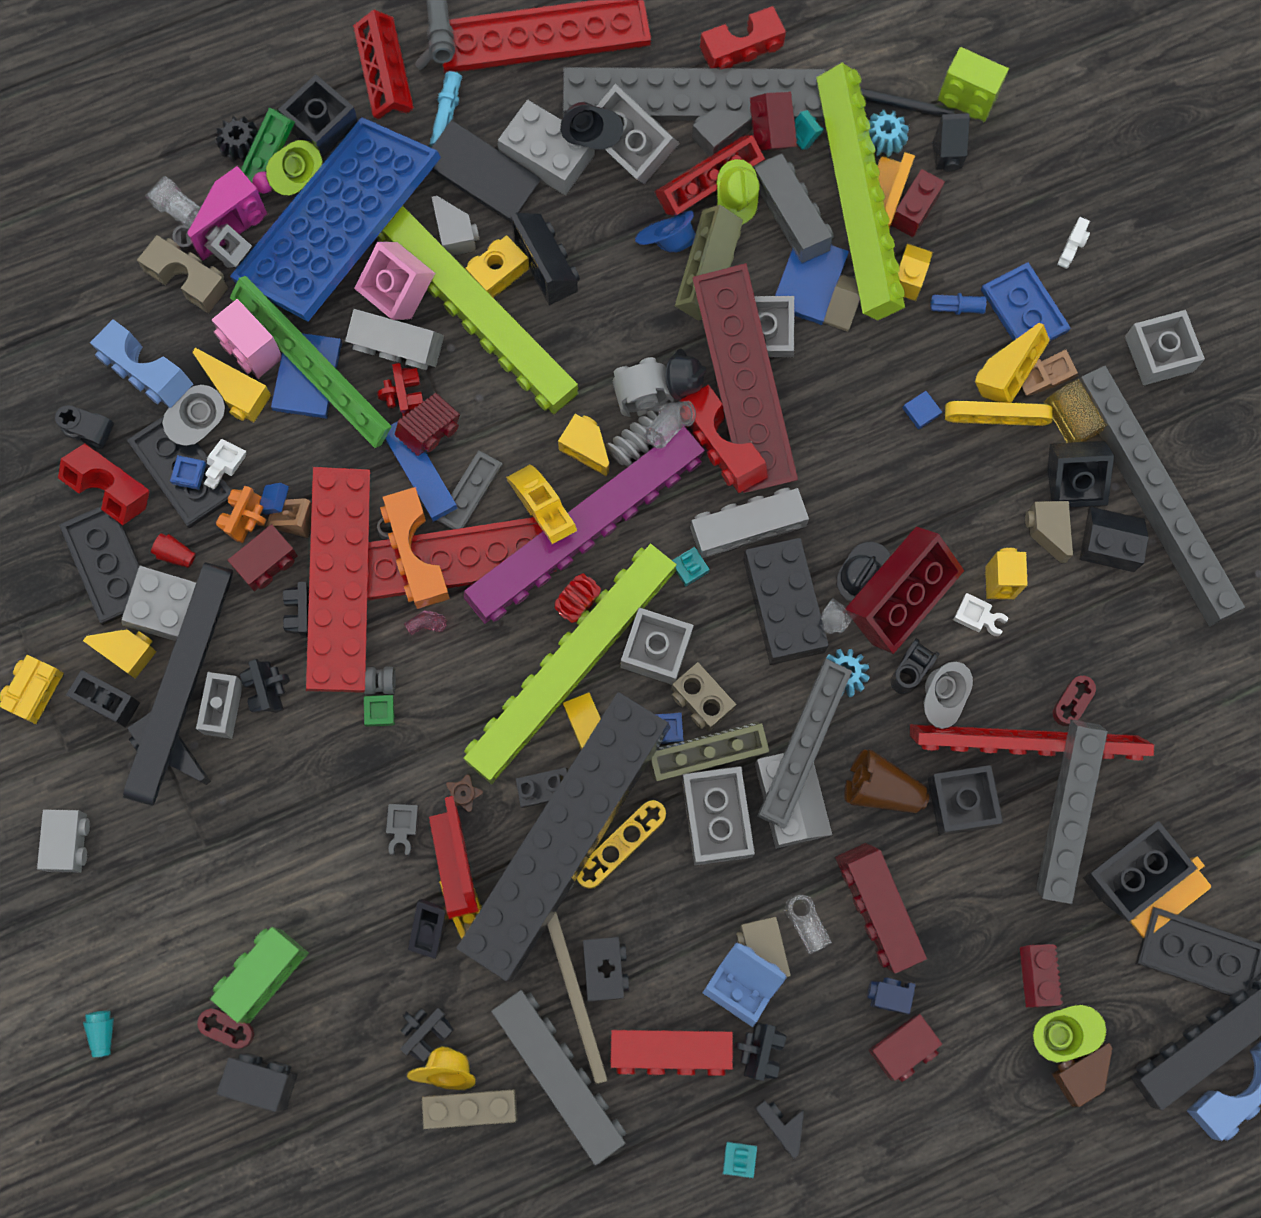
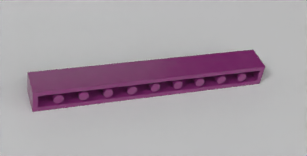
(592, 518)

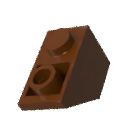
(1084, 1076)

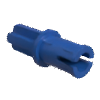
(958, 303)

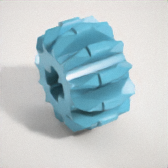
(895, 132)
(857, 675)

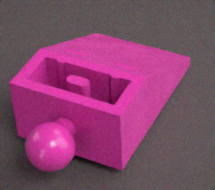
(231, 202)

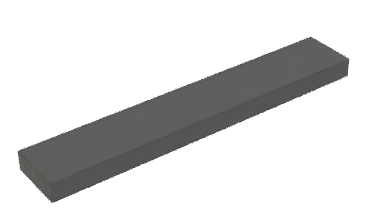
(804, 744)

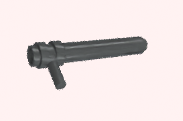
(439, 35)

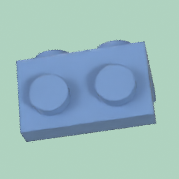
(744, 983)

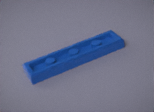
(423, 477)

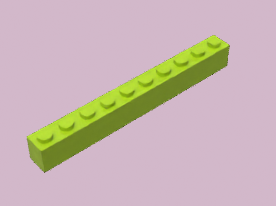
(860, 192)
(483, 315)
(569, 664)

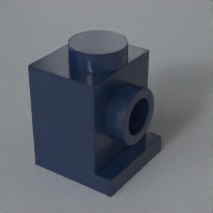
(891, 996)

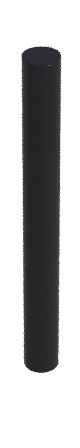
(906, 103)

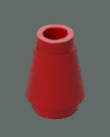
(172, 551)

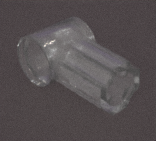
(168, 197)
(669, 422)
(835, 617)
(809, 925)

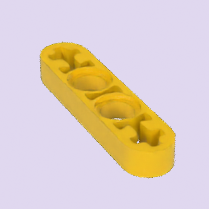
(998, 413)
(624, 847)

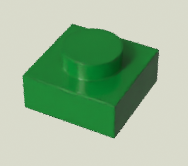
(379, 710)

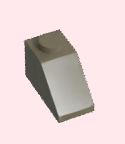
(1051, 528)
(765, 941)

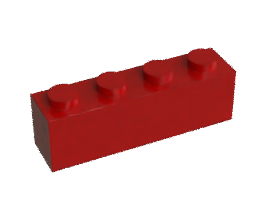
(671, 1051)

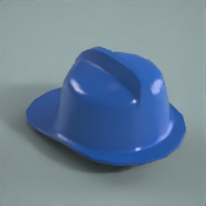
(670, 234)

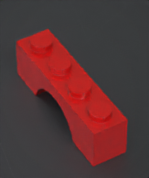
(739, 463)

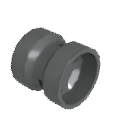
(384, 680)

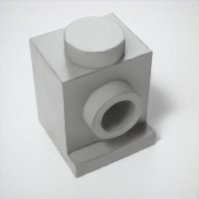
(235, 245)

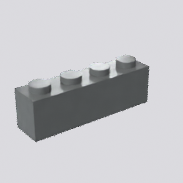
(793, 209)

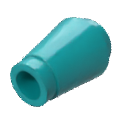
(99, 1032)

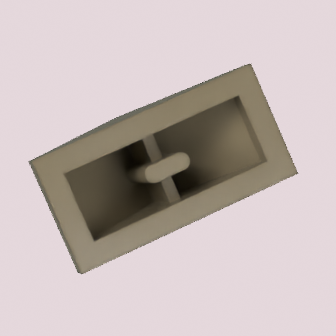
(843, 304)

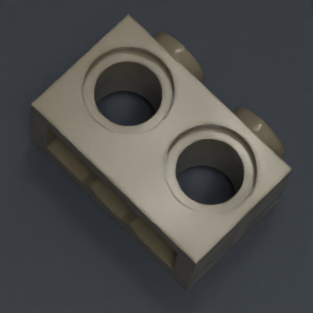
(709, 693)

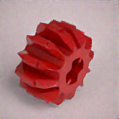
(577, 597)

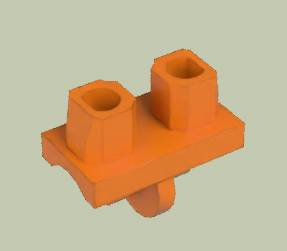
(244, 515)

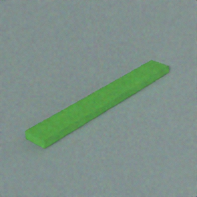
(313, 364)

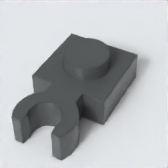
(401, 822)

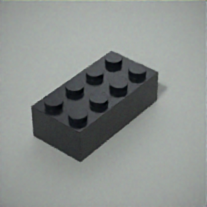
(785, 601)

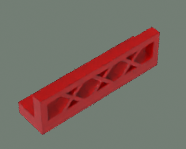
(386, 59)
(453, 862)

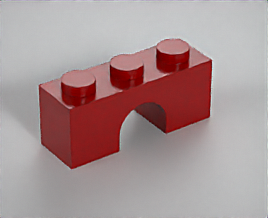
(725, 50)
(89, 469)

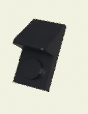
(428, 928)
(788, 1132)

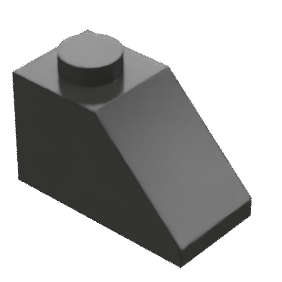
(720, 129)

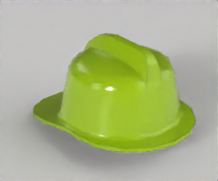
(293, 167)
(738, 189)
(1069, 1033)

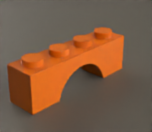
(406, 516)

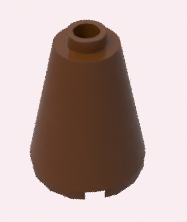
(883, 785)

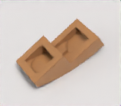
(1049, 373)

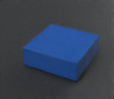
(922, 410)
(188, 472)
(273, 498)
(675, 733)

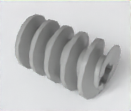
(631, 441)

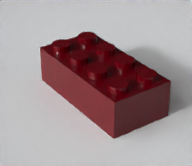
(904, 589)

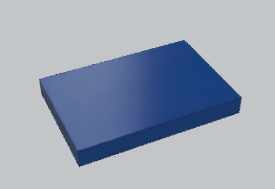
(812, 283)
(1024, 302)
(294, 390)

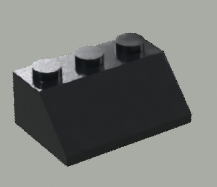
(545, 256)
(1140, 872)

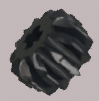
(236, 138)

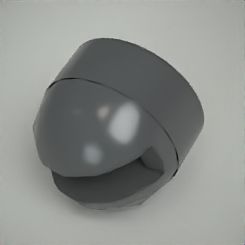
(177, 237)
(381, 526)

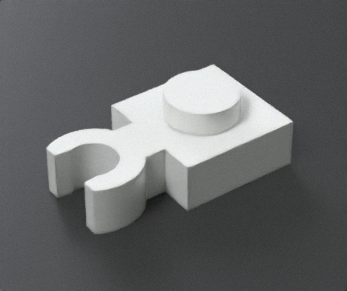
(1077, 238)
(975, 614)

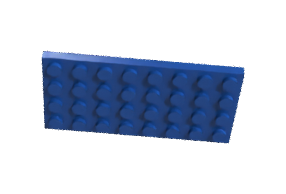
(336, 217)

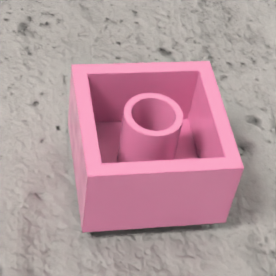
(394, 280)
(246, 339)

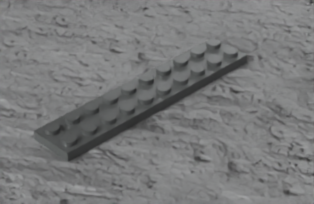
(690, 92)

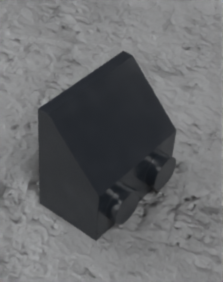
(1080, 473)
(1114, 540)

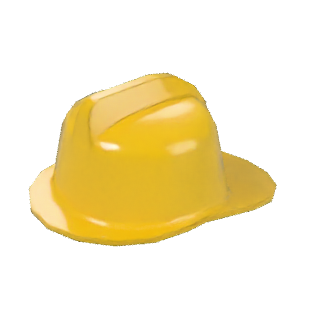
(445, 1069)

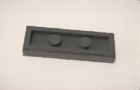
(471, 490)

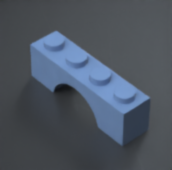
(160, 378)
(1222, 1113)

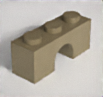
(165, 259)
(469, 1109)

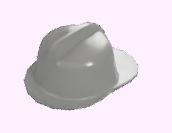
(193, 415)
(947, 693)

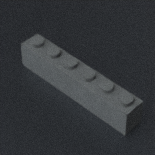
(1071, 811)
(559, 1077)

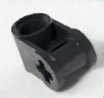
(88, 427)
(916, 664)

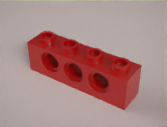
(702, 178)

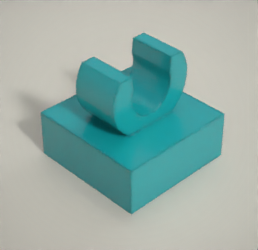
(806, 129)
(690, 566)
(739, 1159)

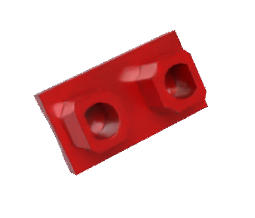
(403, 378)

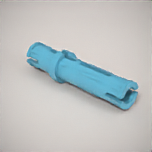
(447, 102)

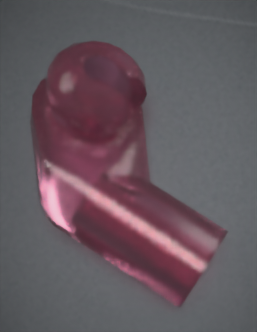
(427, 620)

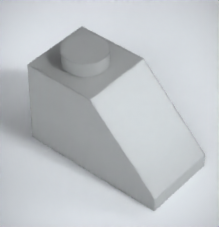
(454, 228)

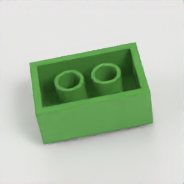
(258, 975)

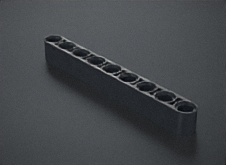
(178, 685)

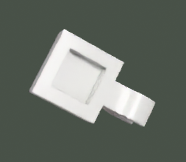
(223, 459)

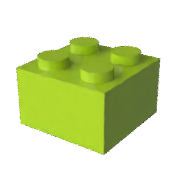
(972, 84)

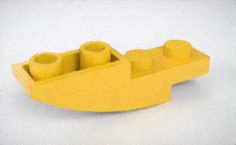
(542, 503)

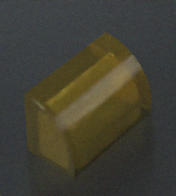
(1075, 413)

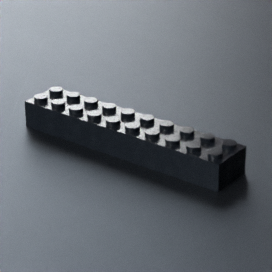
(564, 837)

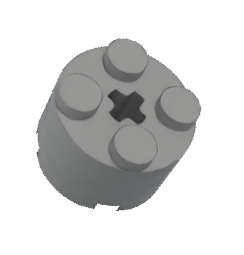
(641, 387)

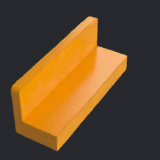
(892, 180)
(1175, 900)

